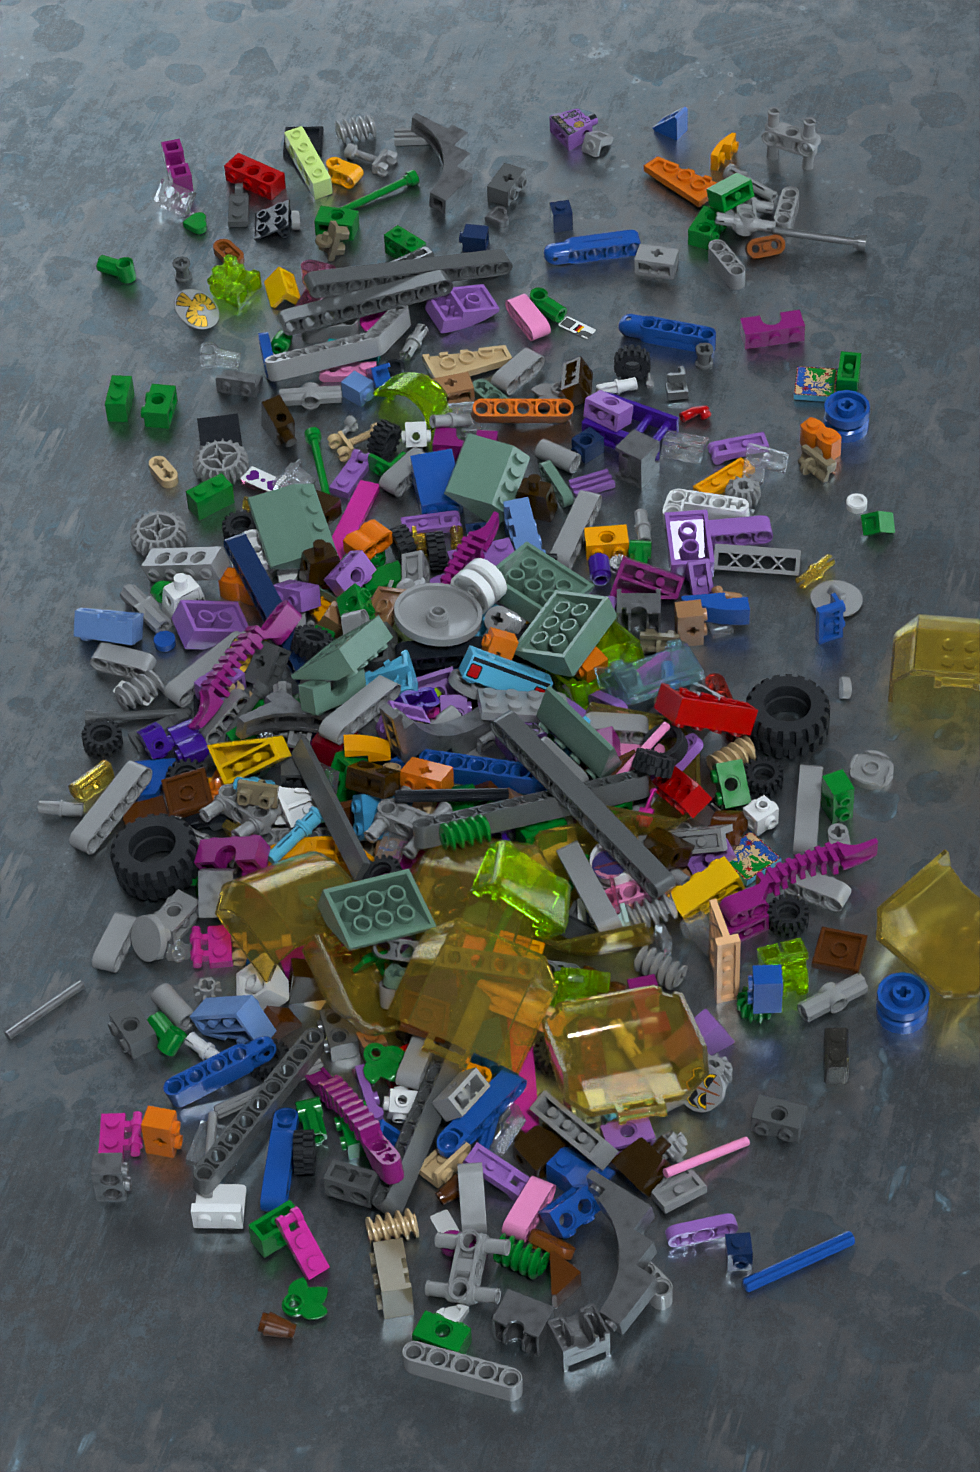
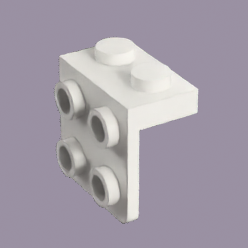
(222, 1210)

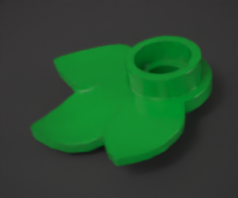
(383, 1066)
(308, 1299)

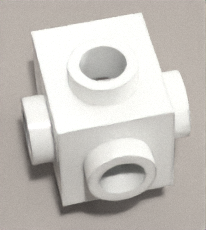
(413, 427)
(761, 815)
(398, 1103)

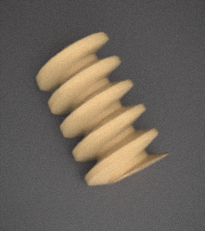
(741, 748)
(392, 1226)

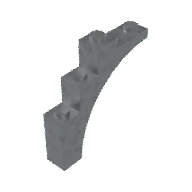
(450, 147)
(285, 713)

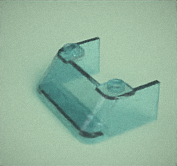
(642, 678)

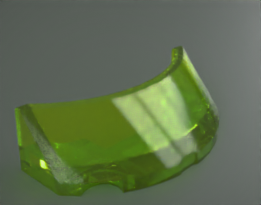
(421, 390)

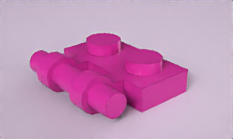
(219, 947)
(113, 1130)

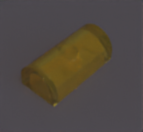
(92, 781)

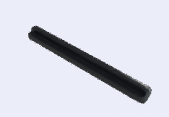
(451, 795)

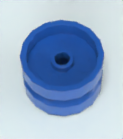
(847, 414)
(902, 1003)

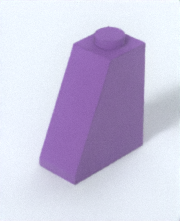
(713, 1032)

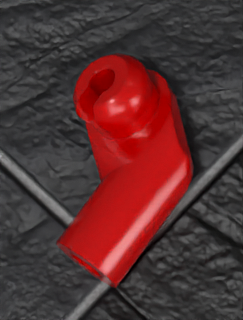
(692, 412)

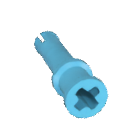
(302, 829)

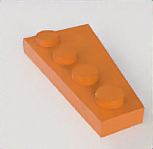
(680, 180)

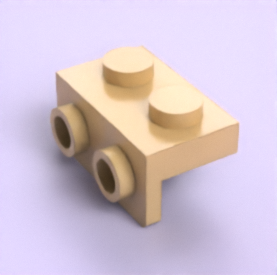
(440, 1169)

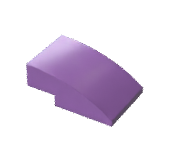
(461, 308)

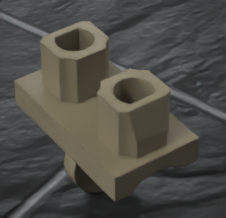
(330, 240)
(814, 463)
(656, 642)
(257, 794)

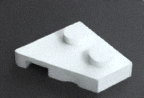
(295, 803)

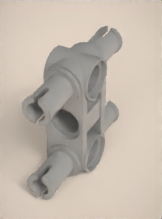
(791, 138)
(745, 219)
(252, 817)
(399, 820)
(467, 1267)

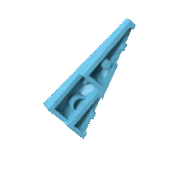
(398, 670)

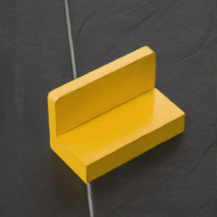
(281, 286)

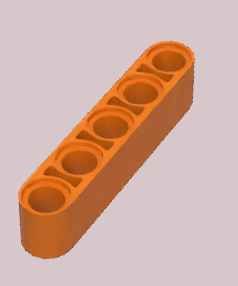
(514, 416)

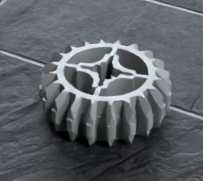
(219, 458)
(157, 531)

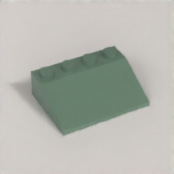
(486, 475)
(288, 523)
(533, 578)
(566, 631)
(347, 653)
(576, 735)
(375, 910)

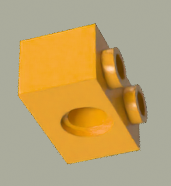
(606, 540)

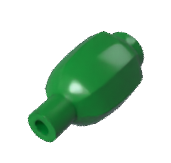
(281, 342)

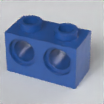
(568, 1207)

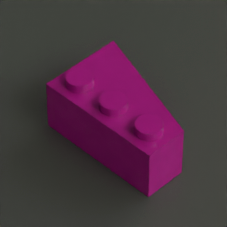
(644, 578)

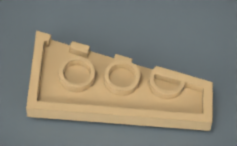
(474, 362)

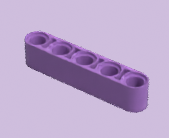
(741, 530)

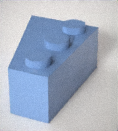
(520, 523)
(108, 626)
(232, 1018)

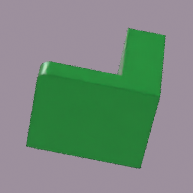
(877, 523)

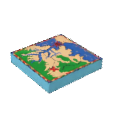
(815, 383)
(753, 857)

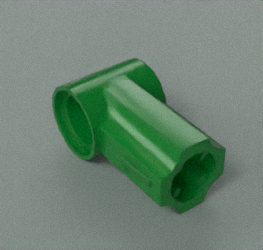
(120, 267)
(546, 305)
(640, 550)
(169, 1036)
(311, 1115)

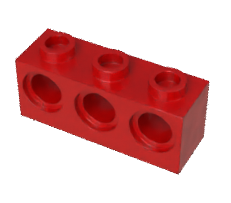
(255, 176)
(682, 793)

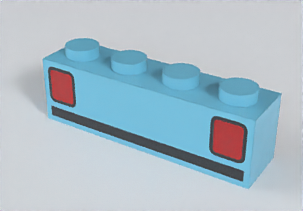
(501, 673)

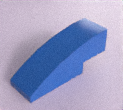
(722, 610)

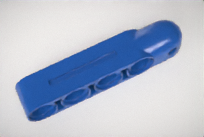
(593, 247)
(667, 332)
(218, 1071)
(488, 1108)
(279, 1160)

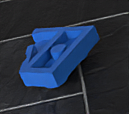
(159, 768)

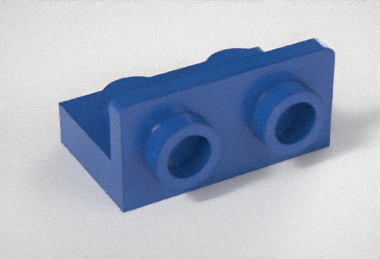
(830, 620)

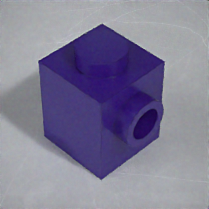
(154, 741)

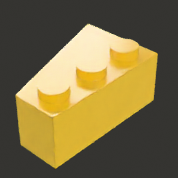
(247, 756)
(712, 883)

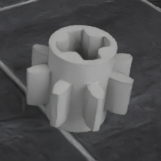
(207, 988)
(678, 1143)

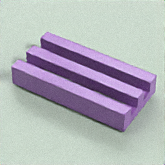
(589, 482)

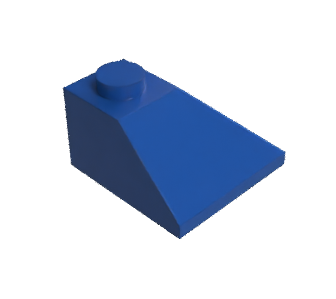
(571, 1168)

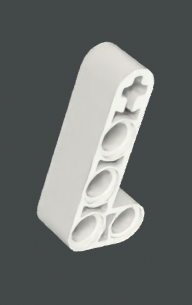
(717, 505)

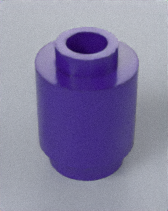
(599, 569)

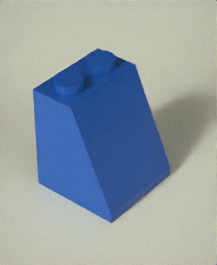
(429, 480)

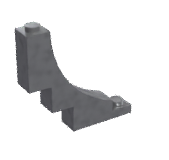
(410, 738)
(633, 1284)

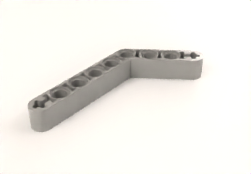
(341, 351)

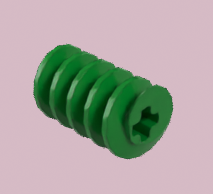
(464, 831)
(523, 1258)

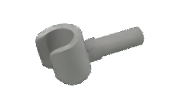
(351, 425)

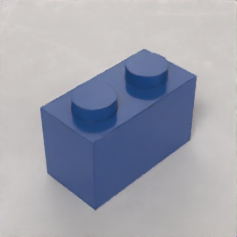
(765, 989)

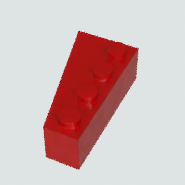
(705, 711)

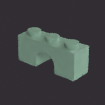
(318, 696)

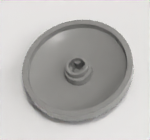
(437, 614)

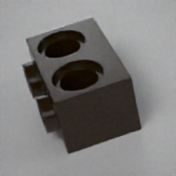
(576, 380)
(372, 779)

